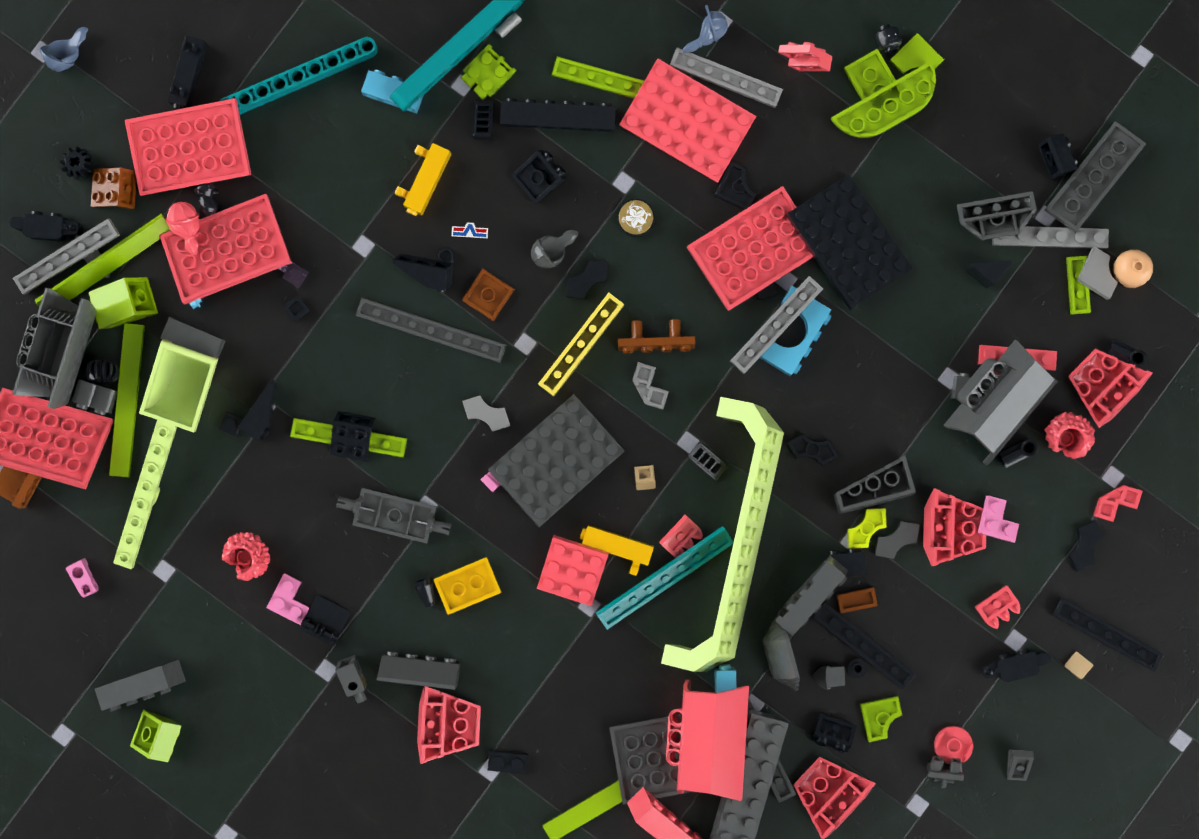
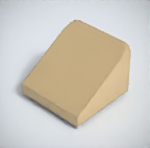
(645, 477)
(1078, 665)

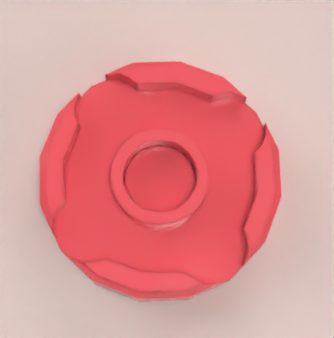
(953, 743)

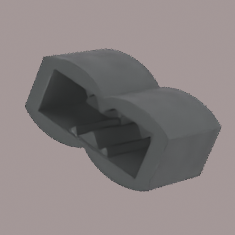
(94, 396)

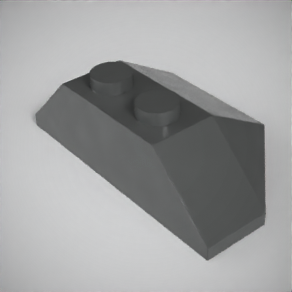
(997, 216)

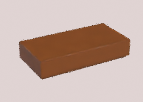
(856, 600)

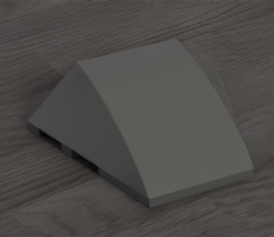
(780, 656)

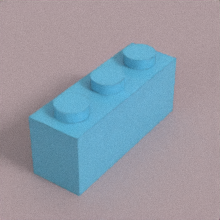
(380, 87)

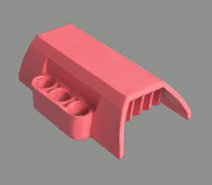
(710, 741)

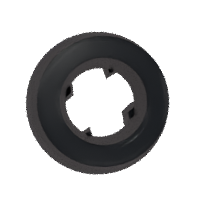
(426, 591)

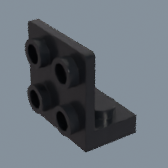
(351, 436)

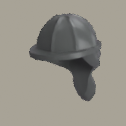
(550, 250)

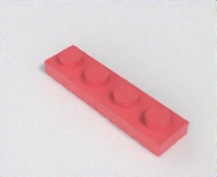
(1045, 358)

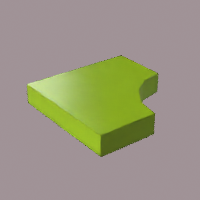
(915, 54)
(878, 717)

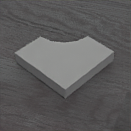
(1097, 275)

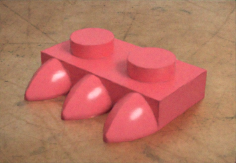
(681, 536)
(998, 605)

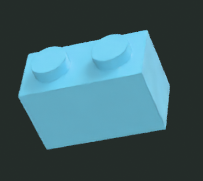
(725, 678)

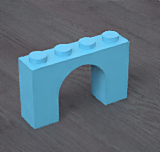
(788, 359)

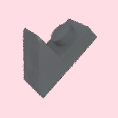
(1019, 764)

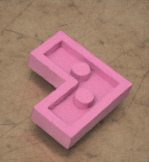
(993, 523)
(284, 602)

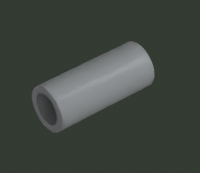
(505, 27)

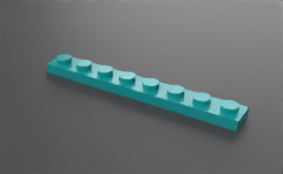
(664, 577)

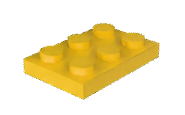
(467, 585)

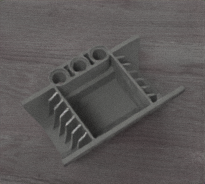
(54, 348)
(1003, 400)

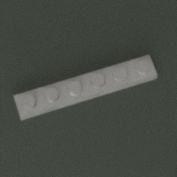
(726, 77)
(1056, 237)
(66, 256)
(776, 324)

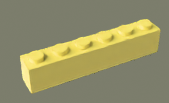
(581, 344)

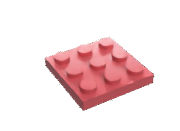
(572, 570)

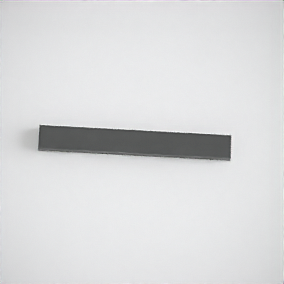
(431, 330)

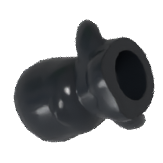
(206, 201)

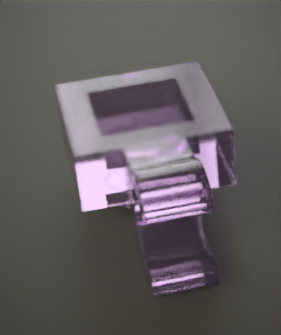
(294, 274)

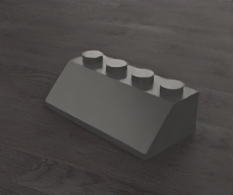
(419, 671)

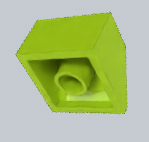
(155, 736)

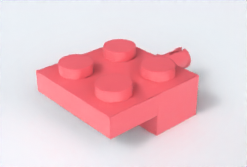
(806, 57)

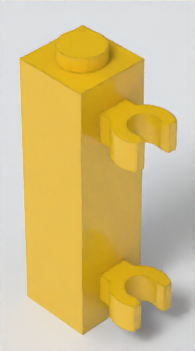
(426, 180)
(618, 545)

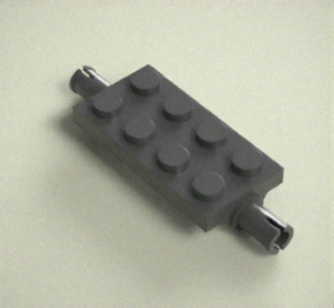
(394, 515)

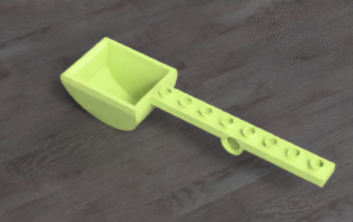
(176, 400)

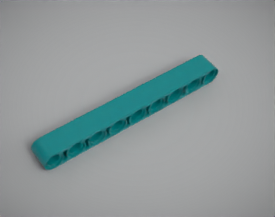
(453, 52)
(304, 69)

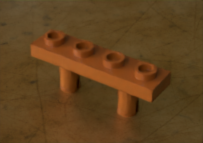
(664, 344)

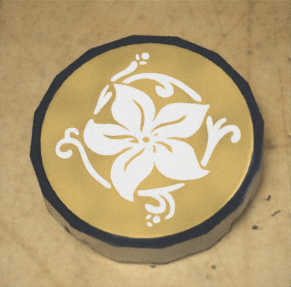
(635, 217)

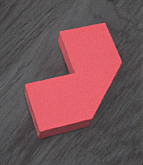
(1108, 503)

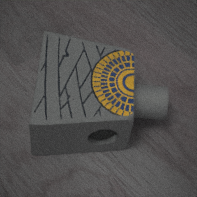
(348, 672)

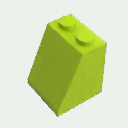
(123, 302)

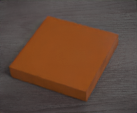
(488, 295)

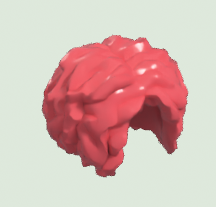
(1070, 434)
(247, 554)

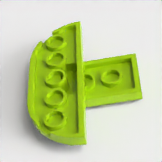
(883, 98)

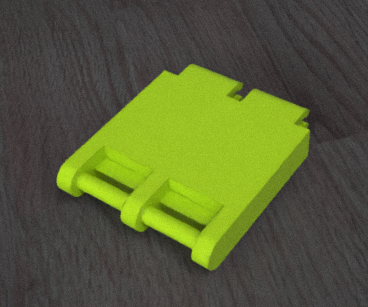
(487, 73)

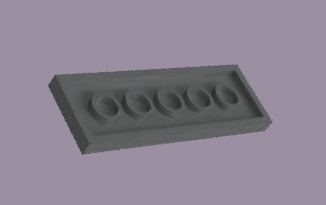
(1095, 177)

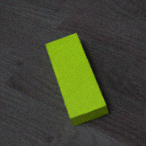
(1078, 293)

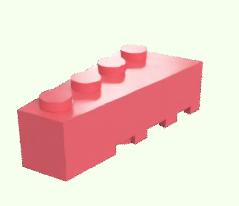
(657, 818)

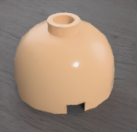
(1133, 268)

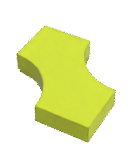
(860, 535)

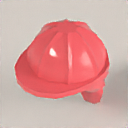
(184, 221)

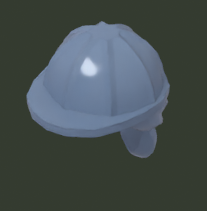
(712, 29)
(63, 53)

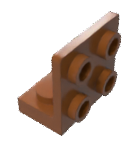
(113, 188)
(17, 486)

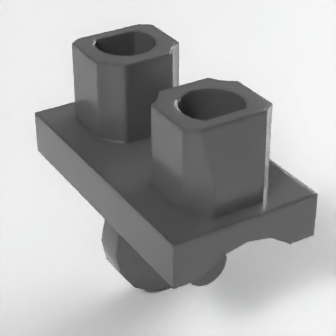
(945, 773)

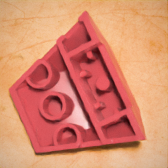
(1107, 384)
(951, 528)
(445, 724)
(830, 794)

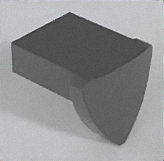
(829, 676)

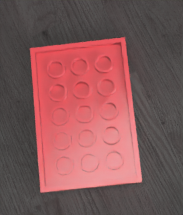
(687, 120)
(188, 147)
(231, 249)
(751, 249)
(48, 441)

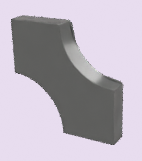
(904, 534)

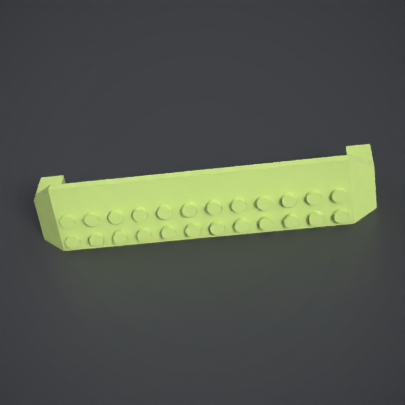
(724, 642)

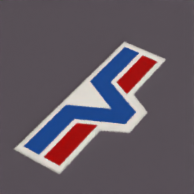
(470, 231)

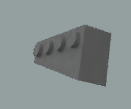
(882, 486)
(811, 594)
(140, 685)

